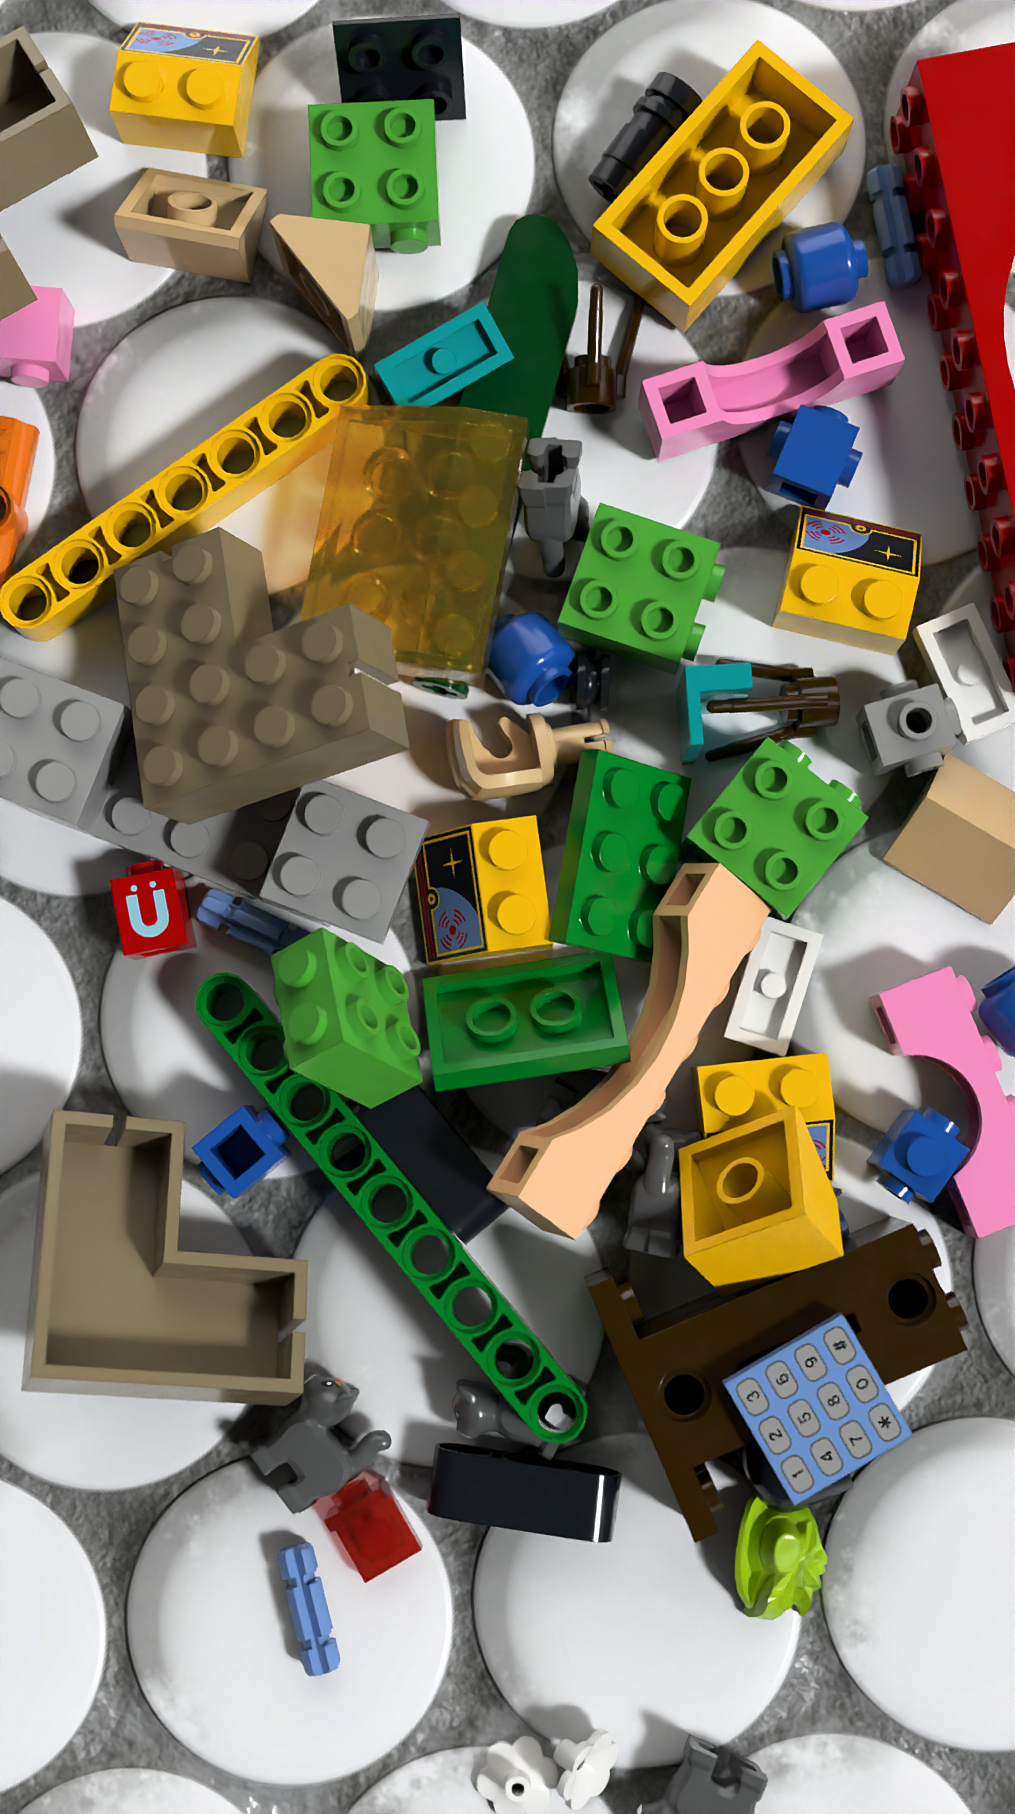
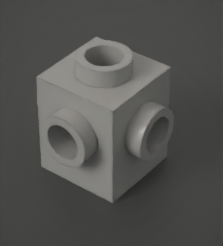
(890, 741)

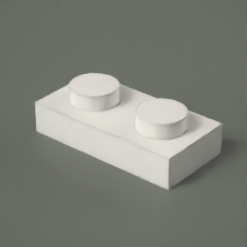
(968, 671)
(773, 987)

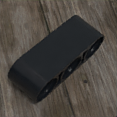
(434, 1160)
(524, 1492)

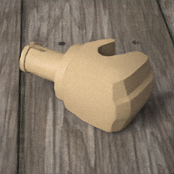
(530, 760)

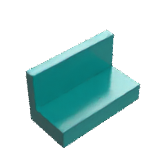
(444, 360)
(696, 689)

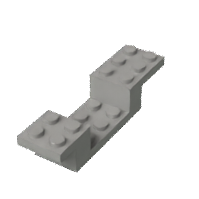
(301, 850)

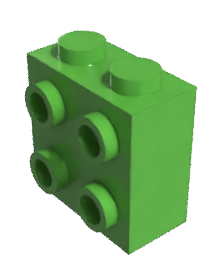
(378, 169)
(641, 589)
(778, 826)
(345, 1019)

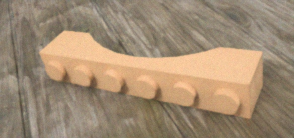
(698, 941)

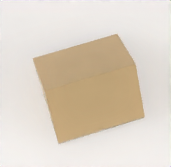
(192, 224)
(334, 271)
(960, 840)

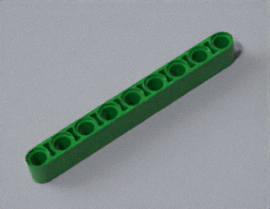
(400, 1238)

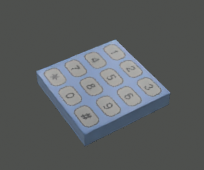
(817, 1408)

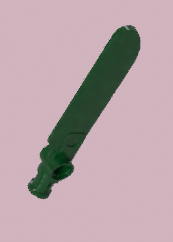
(535, 312)

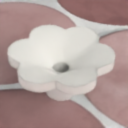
(520, 1764)
(585, 1767)

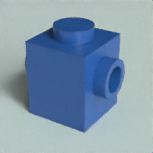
(813, 456)
(242, 1150)
(918, 1155)

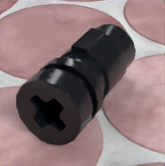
(656, 118)

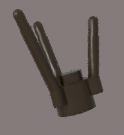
(592, 383)
(805, 702)

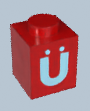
(152, 911)

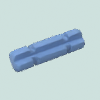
(893, 226)
(247, 923)
(309, 1609)

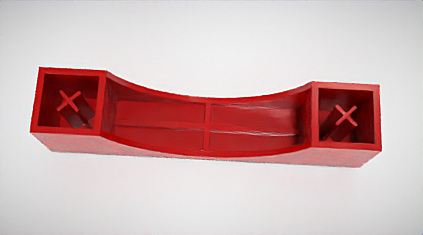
(961, 185)

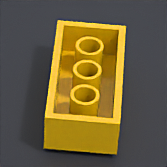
(720, 185)

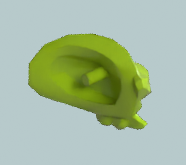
(777, 1560)

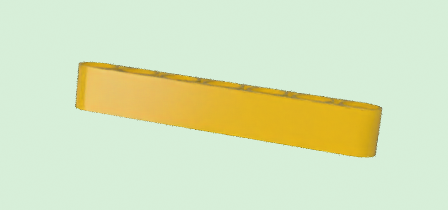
(154, 500)

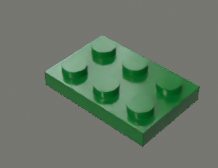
(618, 855)
(524, 1021)

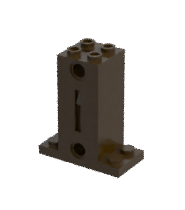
(727, 1333)

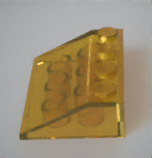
(421, 530)

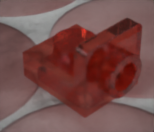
(372, 1527)

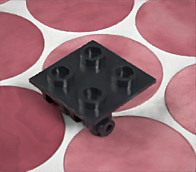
(402, 61)

